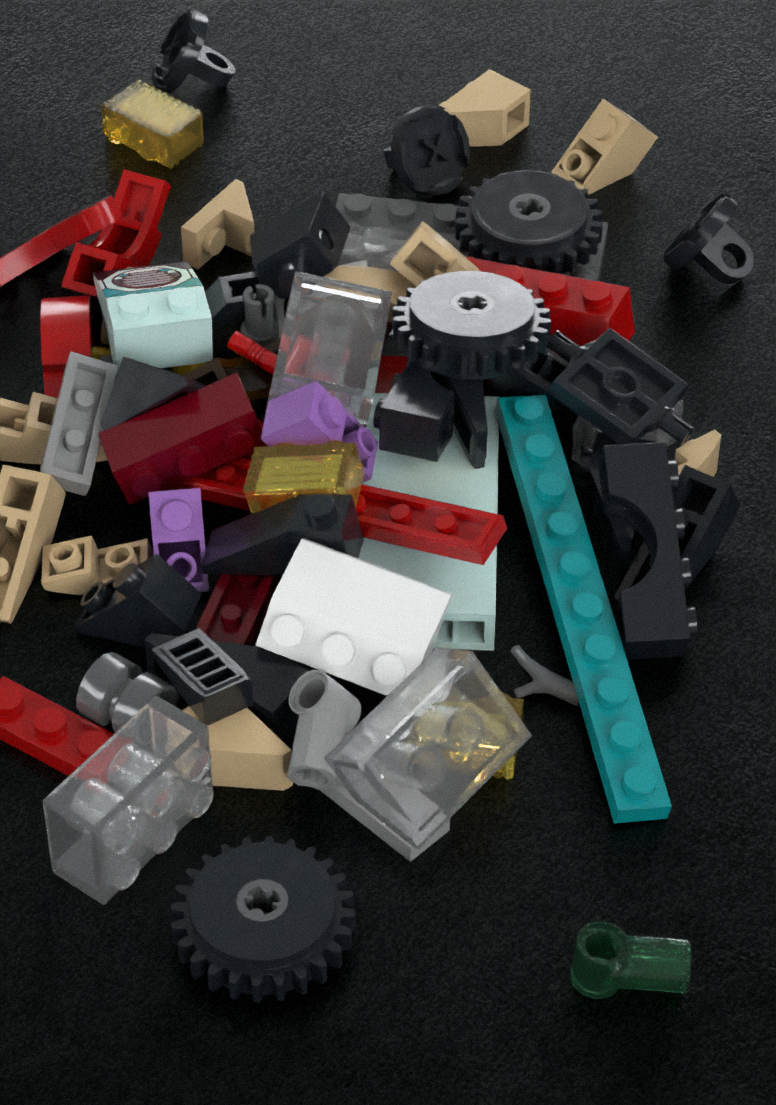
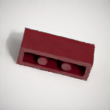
(182, 438)

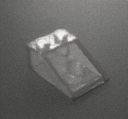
(332, 337)

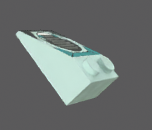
(156, 315)

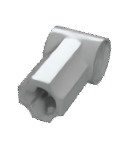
(324, 718)

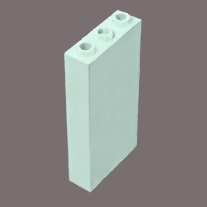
(451, 480)

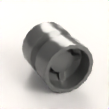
(118, 690)

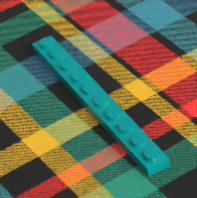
(582, 612)

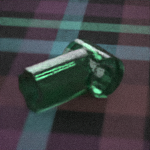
(612, 960)

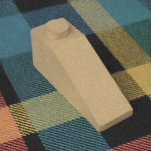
(28, 522)

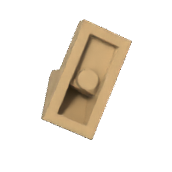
(219, 223)

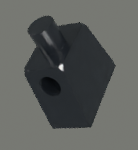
(296, 245)

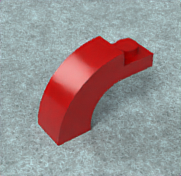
(126, 241)
(64, 328)

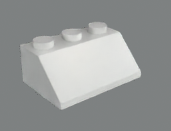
(352, 618)

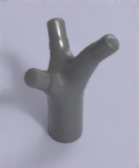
(543, 680)

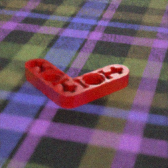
(58, 237)

